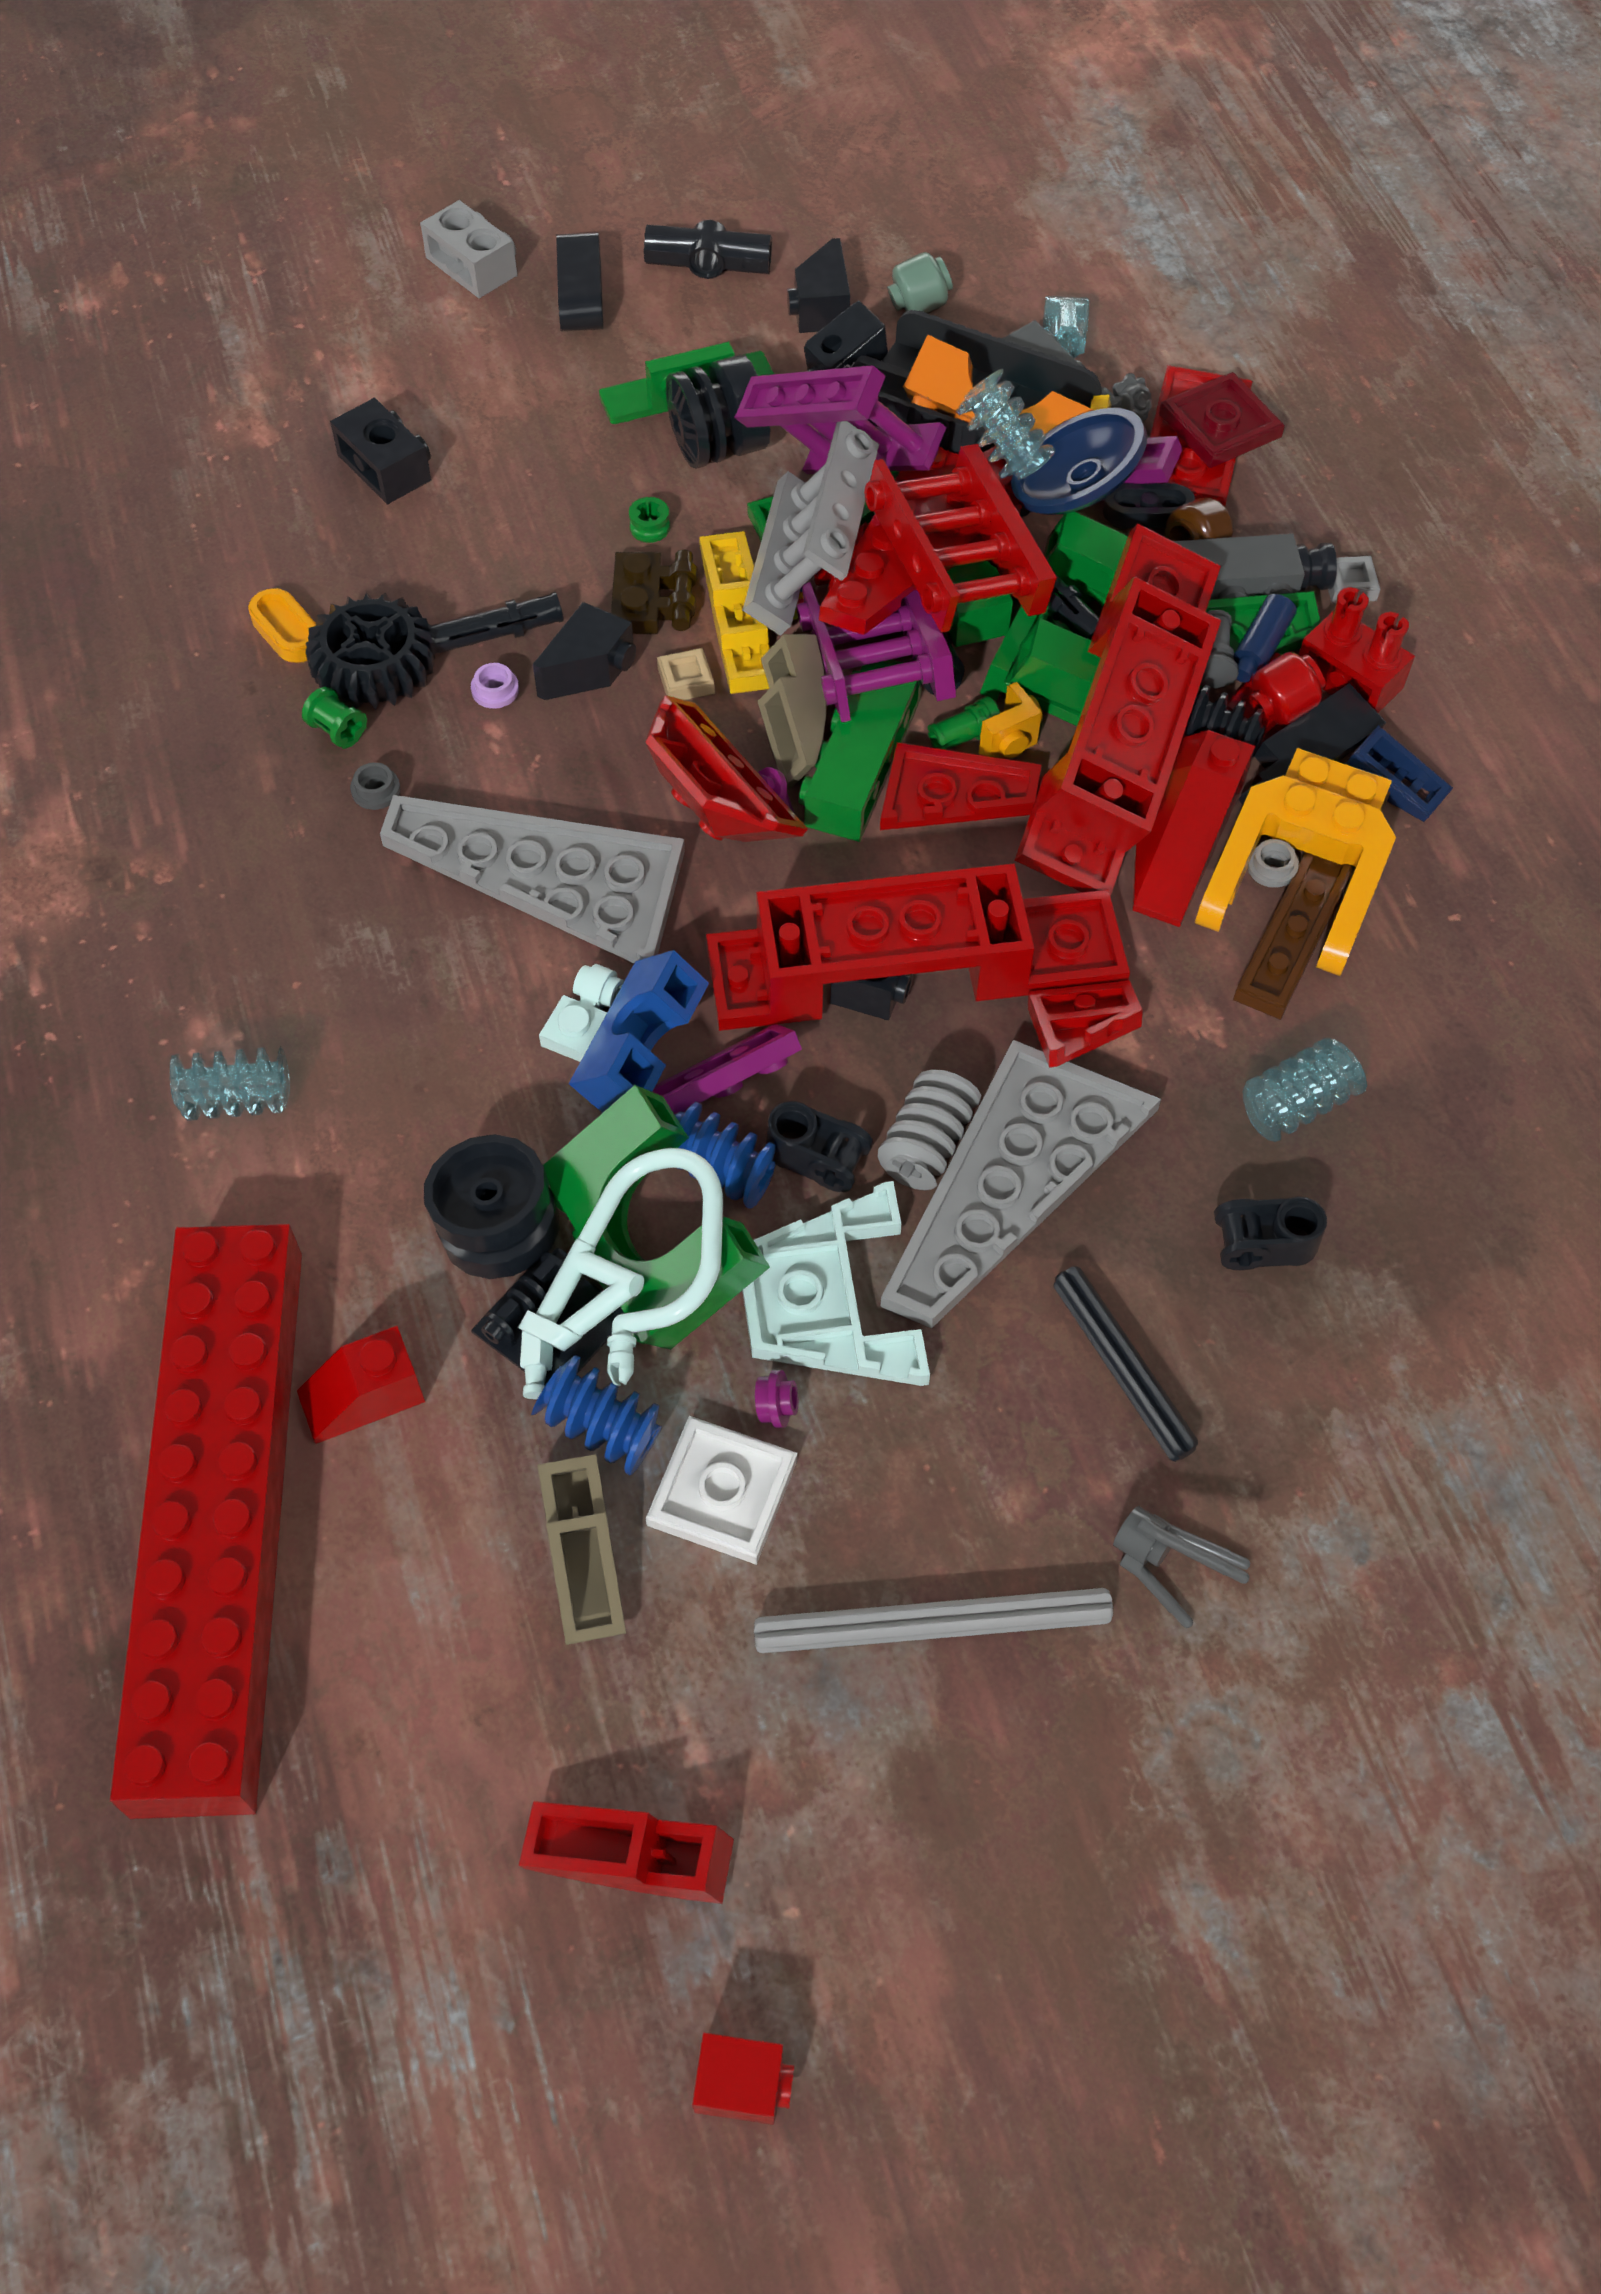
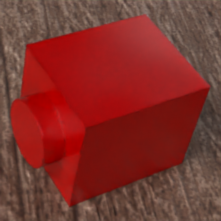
(741, 2079)

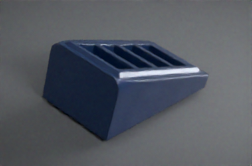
(1384, 752)

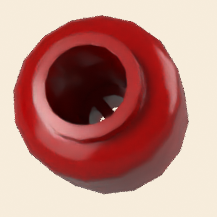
(1287, 688)

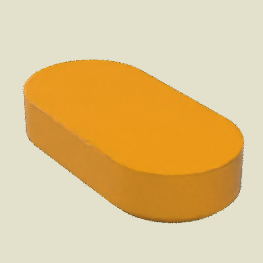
(281, 623)

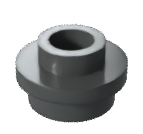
(374, 786)

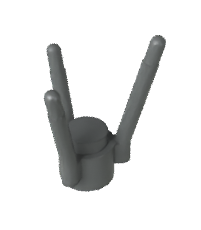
(1150, 1539)

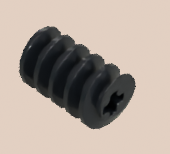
(1219, 719)

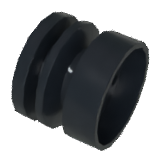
(705, 411)

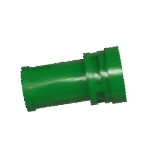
(963, 725)

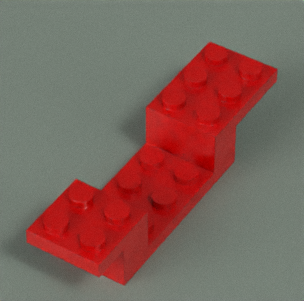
(1134, 718)
(910, 928)

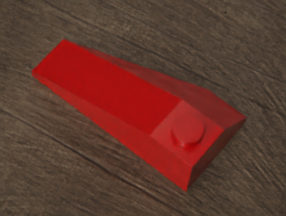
(1188, 824)

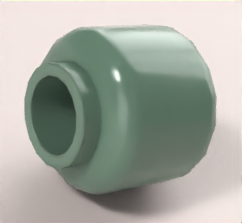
(920, 283)

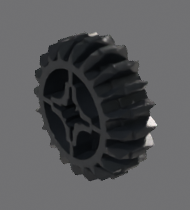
(371, 650)

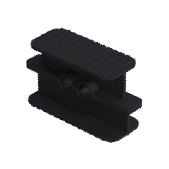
(1029, 372)

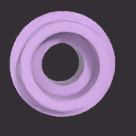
(494, 686)

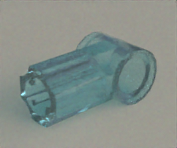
(1067, 321)

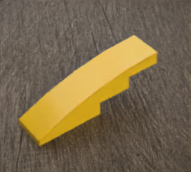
(740, 636)

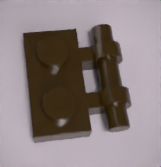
(638, 587)

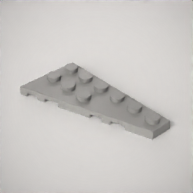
(574, 875)
(1017, 1162)

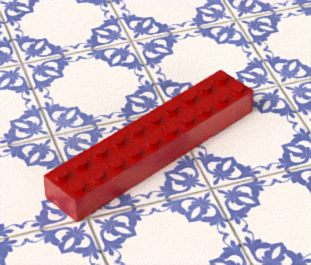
(210, 1528)

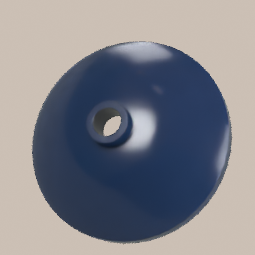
(1089, 463)

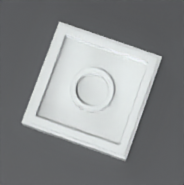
(722, 1489)

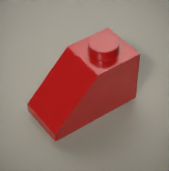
(360, 1385)

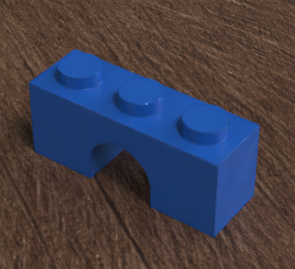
(652, 1000)

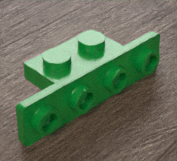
(648, 395)

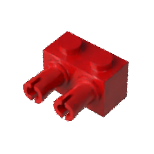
(1359, 655)

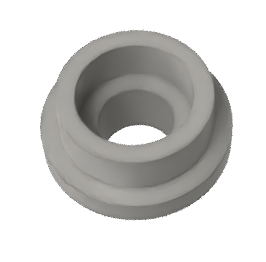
(1275, 853)

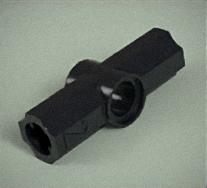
(707, 249)

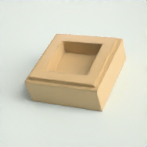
(686, 674)

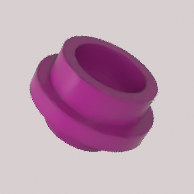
(776, 1398)

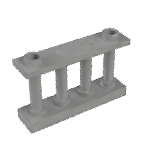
(811, 528)

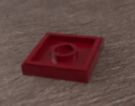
(1221, 419)

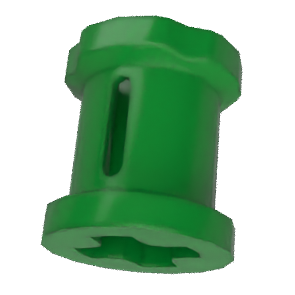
(326, 711)

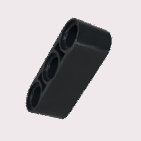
(579, 282)

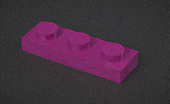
(726, 1070)

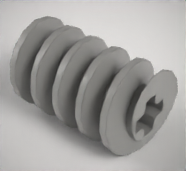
(928, 1128)

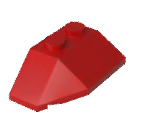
(715, 777)

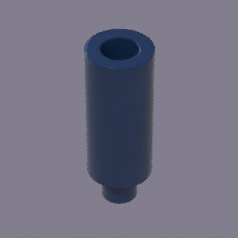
(1264, 635)

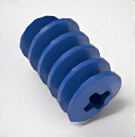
(737, 1164)
(599, 1414)

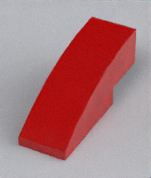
(628, 1851)

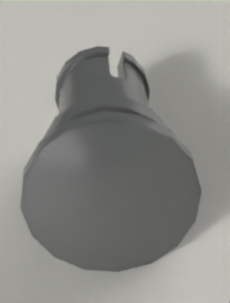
(1221, 667)

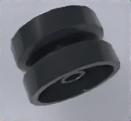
(492, 1206)

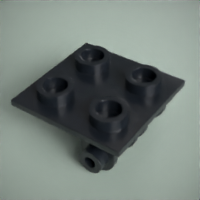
(501, 1323)

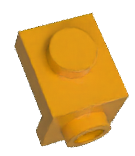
(1015, 728)

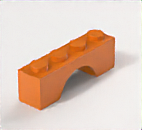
(944, 377)

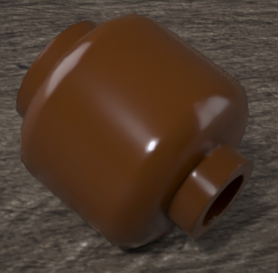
(1199, 520)

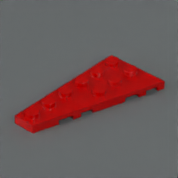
(876, 574)

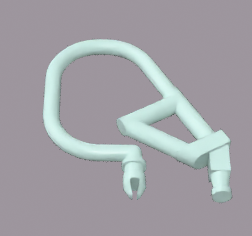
(540, 1329)

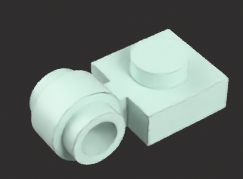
(576, 1022)

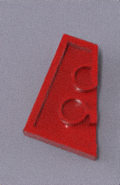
(955, 787)

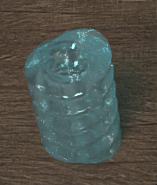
(1005, 427)
(229, 1085)
(1302, 1088)

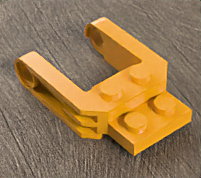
(1321, 811)

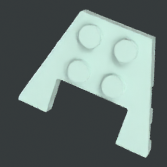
(807, 1303)

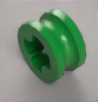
(650, 530)

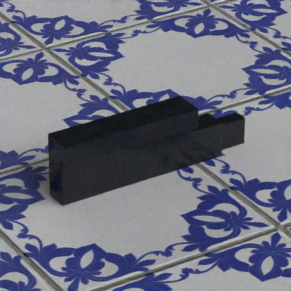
(1328, 730)

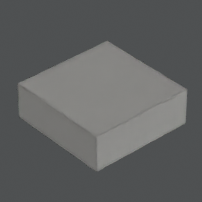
(1356, 573)

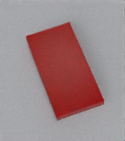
(1190, 468)

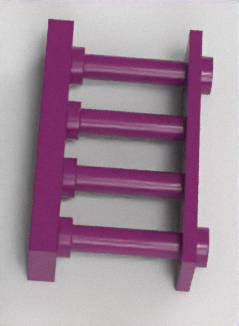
(833, 397)
(922, 642)

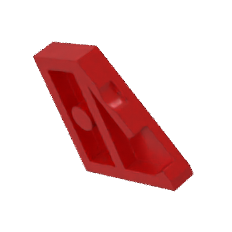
(1082, 1018)

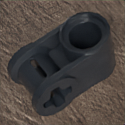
(820, 1148)
(1264, 1232)

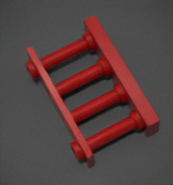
(987, 510)

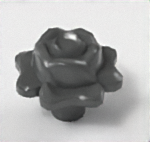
(1133, 395)

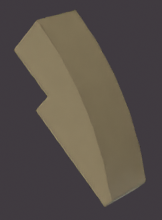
(794, 704)
(581, 1549)

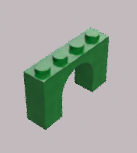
(1050, 657)
(577, 1178)

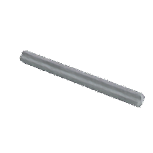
(933, 1620)

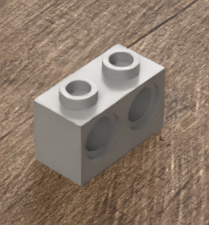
(469, 248)

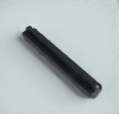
(1125, 1364)

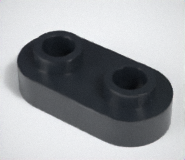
(1144, 504)

